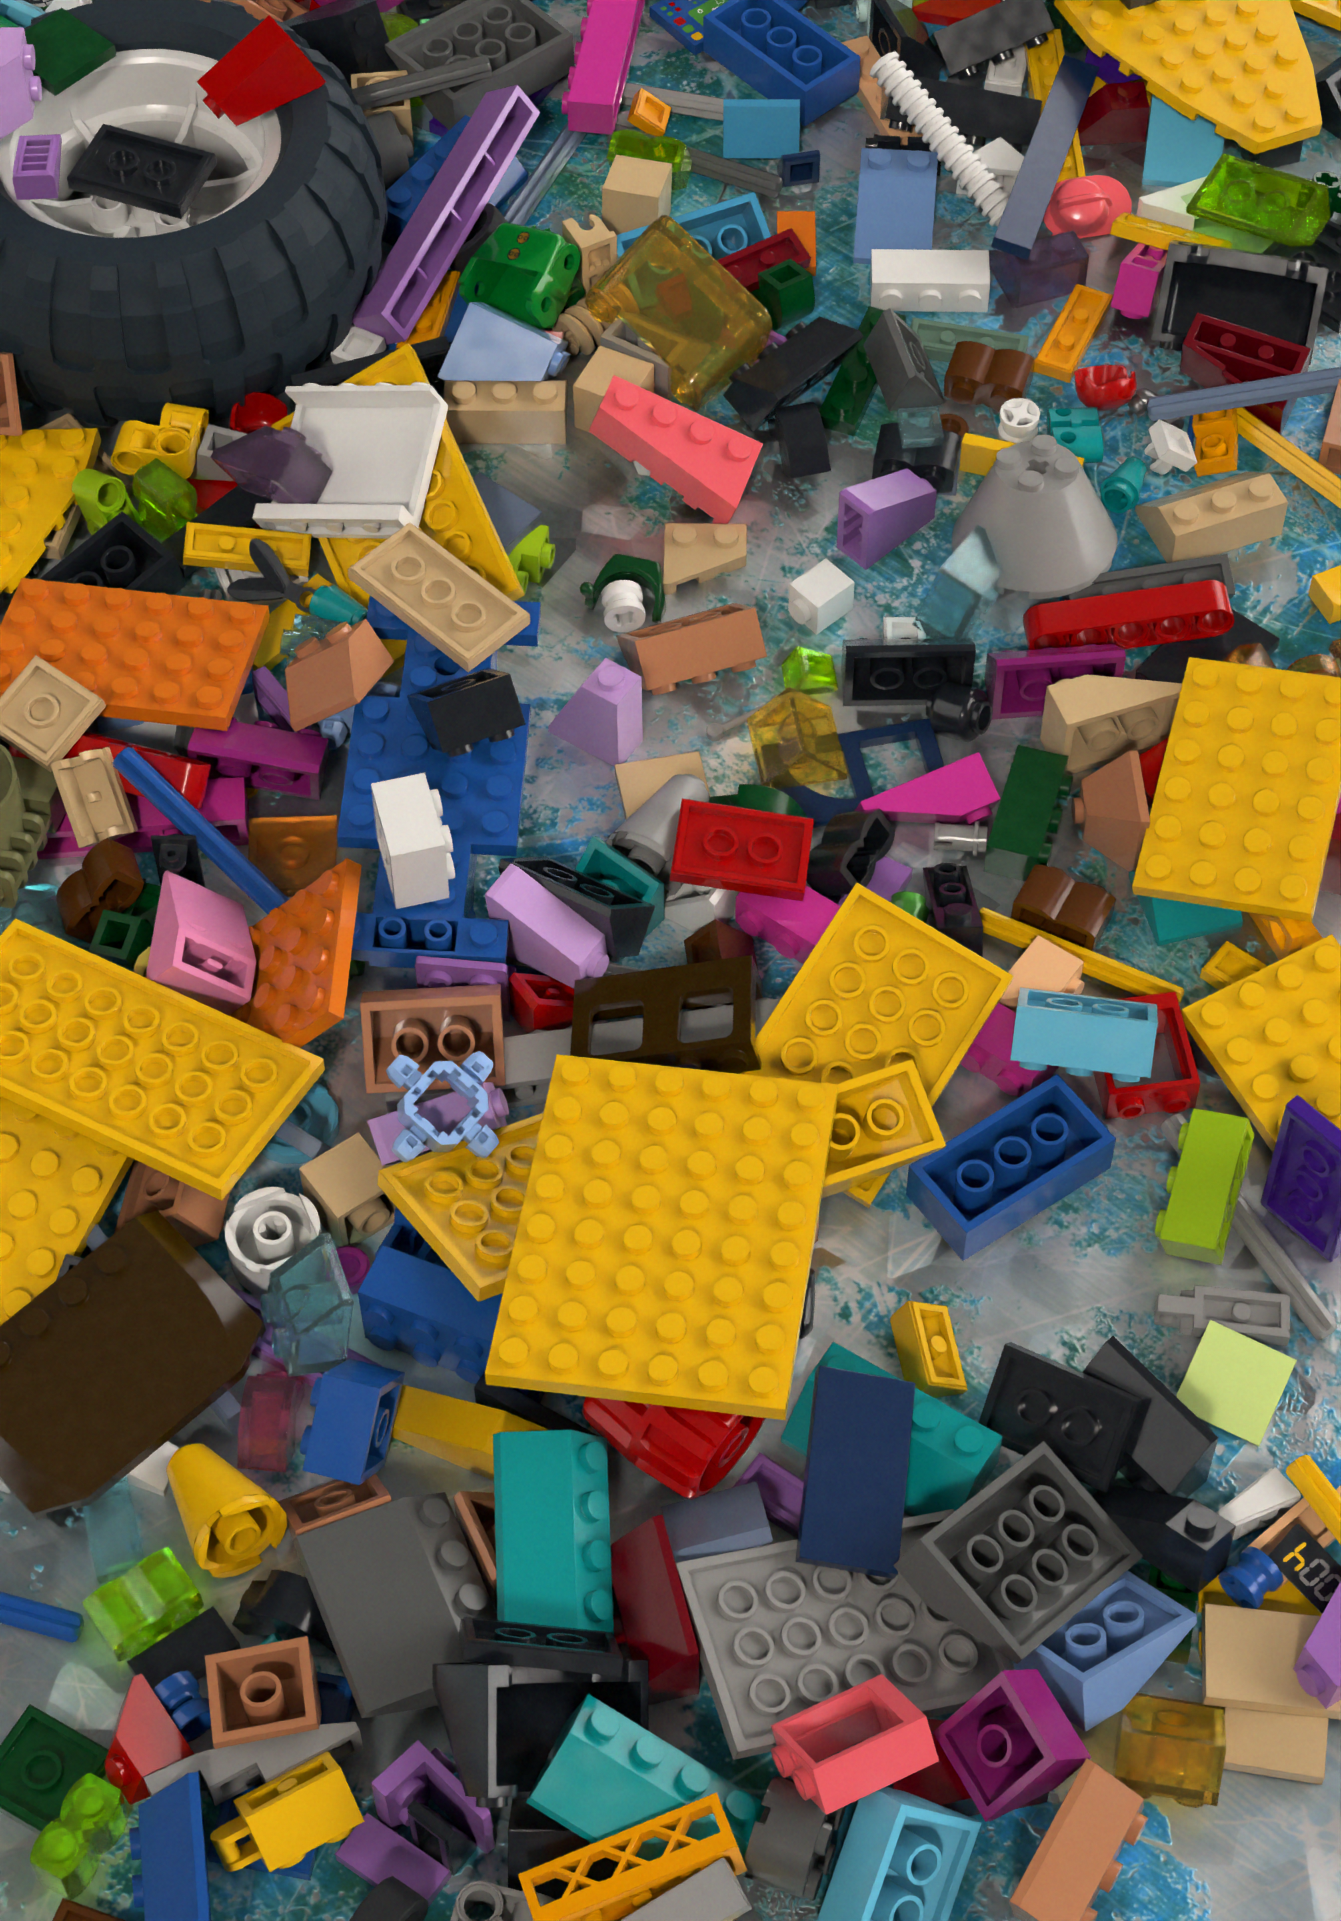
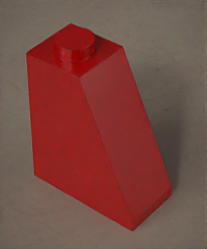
(259, 75)

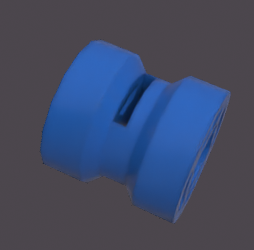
(184, 1704)

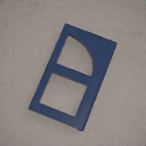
(824, 808)

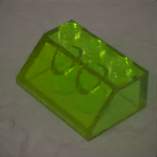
(1262, 202)

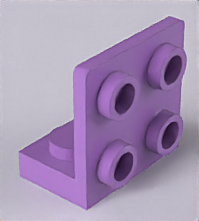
(447, 972)
(428, 1776)

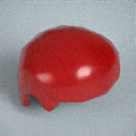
(1105, 386)
(259, 411)

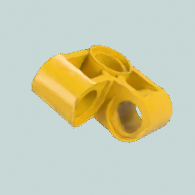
(172, 442)

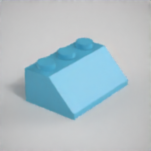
(1084, 1034)
(900, 1860)

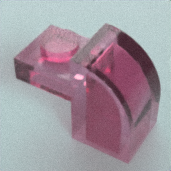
(269, 1421)

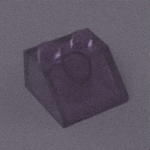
(1049, 273)
(275, 465)

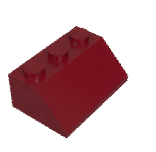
(653, 1611)

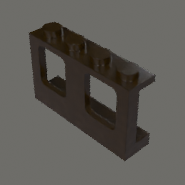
(660, 999)

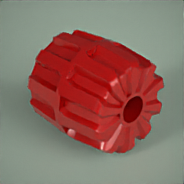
(672, 1444)

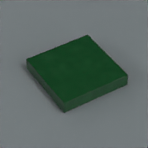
(66, 50)
(41, 1765)

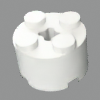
(266, 1232)

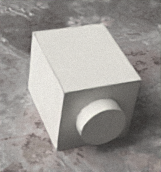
(821, 596)

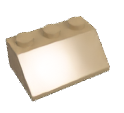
(507, 411)
(1215, 516)

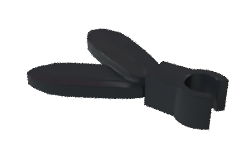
(276, 583)

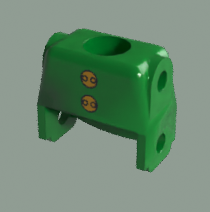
(522, 273)

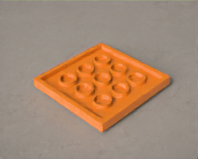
(304, 959)

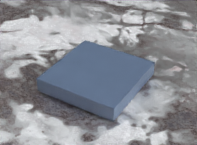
(717, 1523)

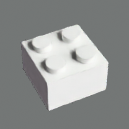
(413, 840)

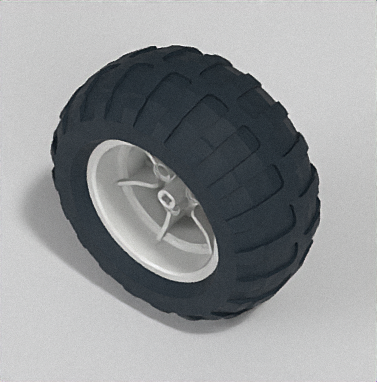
(195, 311)

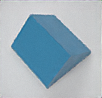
(760, 127)

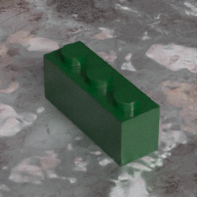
(1028, 813)

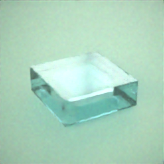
(920, 427)

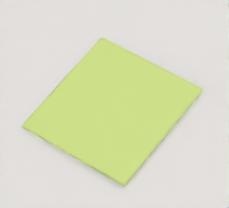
(1235, 1382)

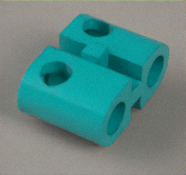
(1077, 431)

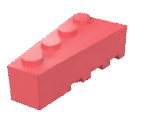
(678, 447)

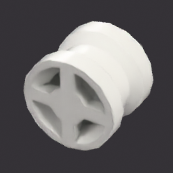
(1018, 420)
(623, 606)

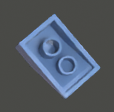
(895, 201)
(1109, 1649)

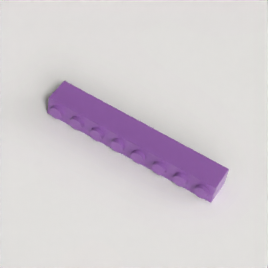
(446, 214)

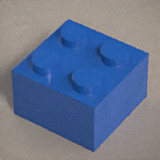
(351, 1421)

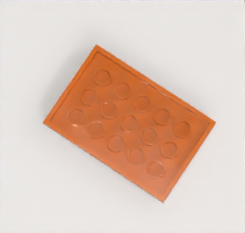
(137, 649)

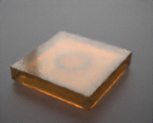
(293, 849)

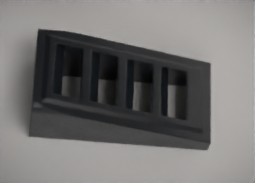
(439, 1837)

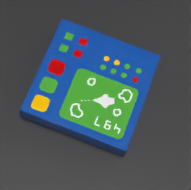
(684, 20)

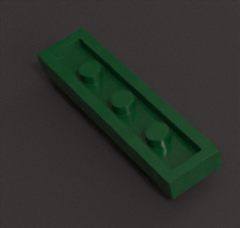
(853, 384)

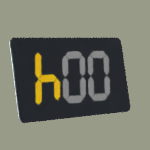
(1307, 1566)

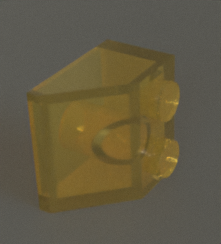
(1171, 1749)

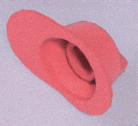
(1087, 205)

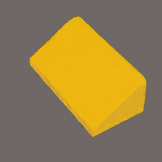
(928, 1349)

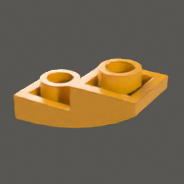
(1216, 442)

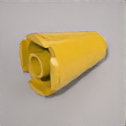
(223, 1511)

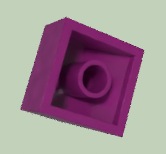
(1011, 1743)

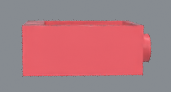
(846, 1720)

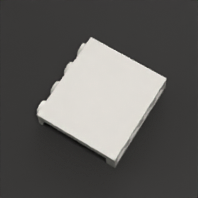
(380, 453)

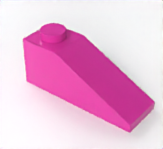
(1139, 281)
(944, 795)

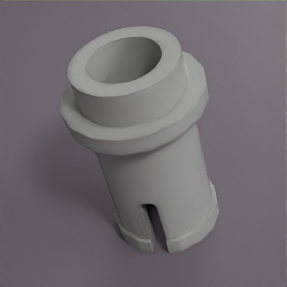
(961, 837)

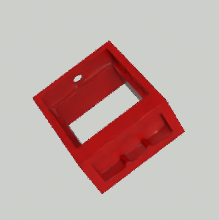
(1162, 1096)

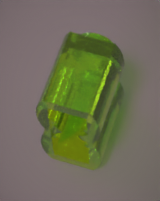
(659, 148)
(164, 499)
(143, 1604)
(71, 1845)

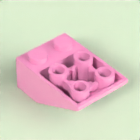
(201, 945)

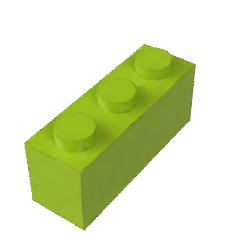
(1205, 1186)

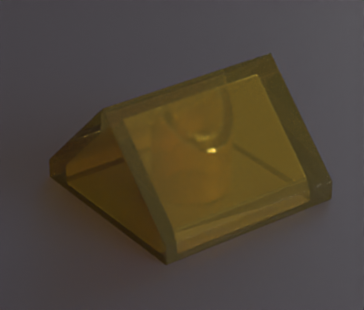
(795, 742)

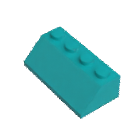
(947, 1450)
(553, 1529)
(619, 1775)

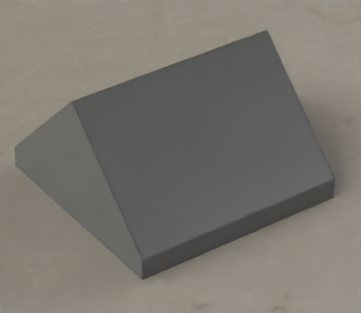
(901, 365)

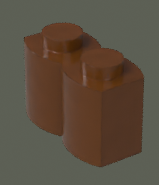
(987, 375)
(105, 881)
(1064, 907)

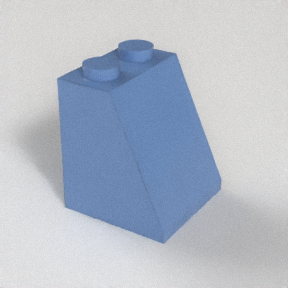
(502, 348)

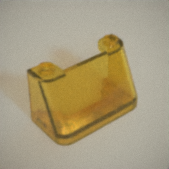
(683, 310)

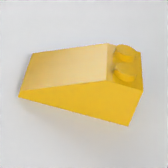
(879, 1127)

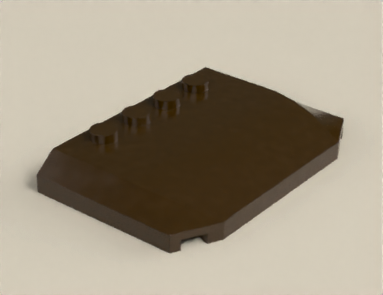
(115, 1364)

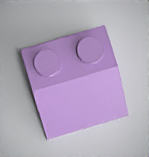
(17, 83)

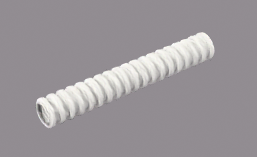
(941, 136)

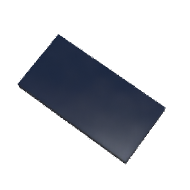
(855, 1472)

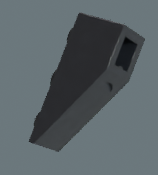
(953, 905)

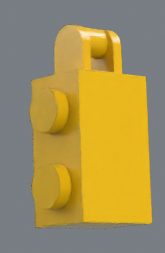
(289, 1817)

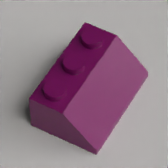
(1019, 679)
(264, 756)

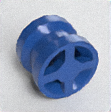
(1251, 1578)

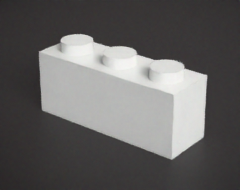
(930, 280)

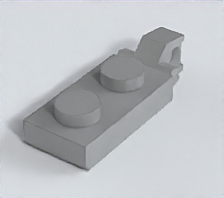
(1250, 1313)

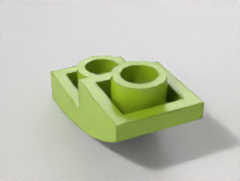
(532, 556)

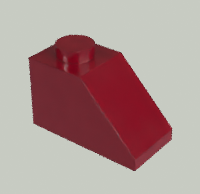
(1115, 115)

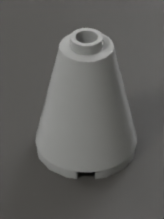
(651, 830)

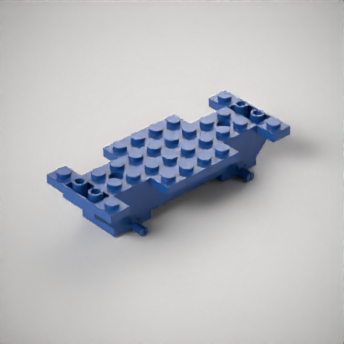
(478, 799)

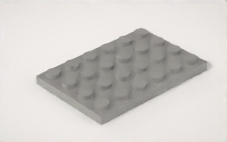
(800, 1633)

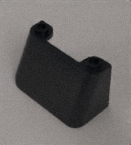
(1242, 288)
(509, 1717)

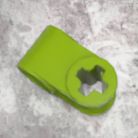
(102, 498)

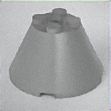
(1041, 520)

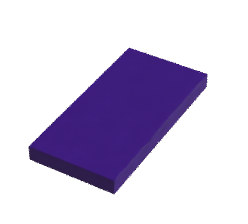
(1306, 1178)

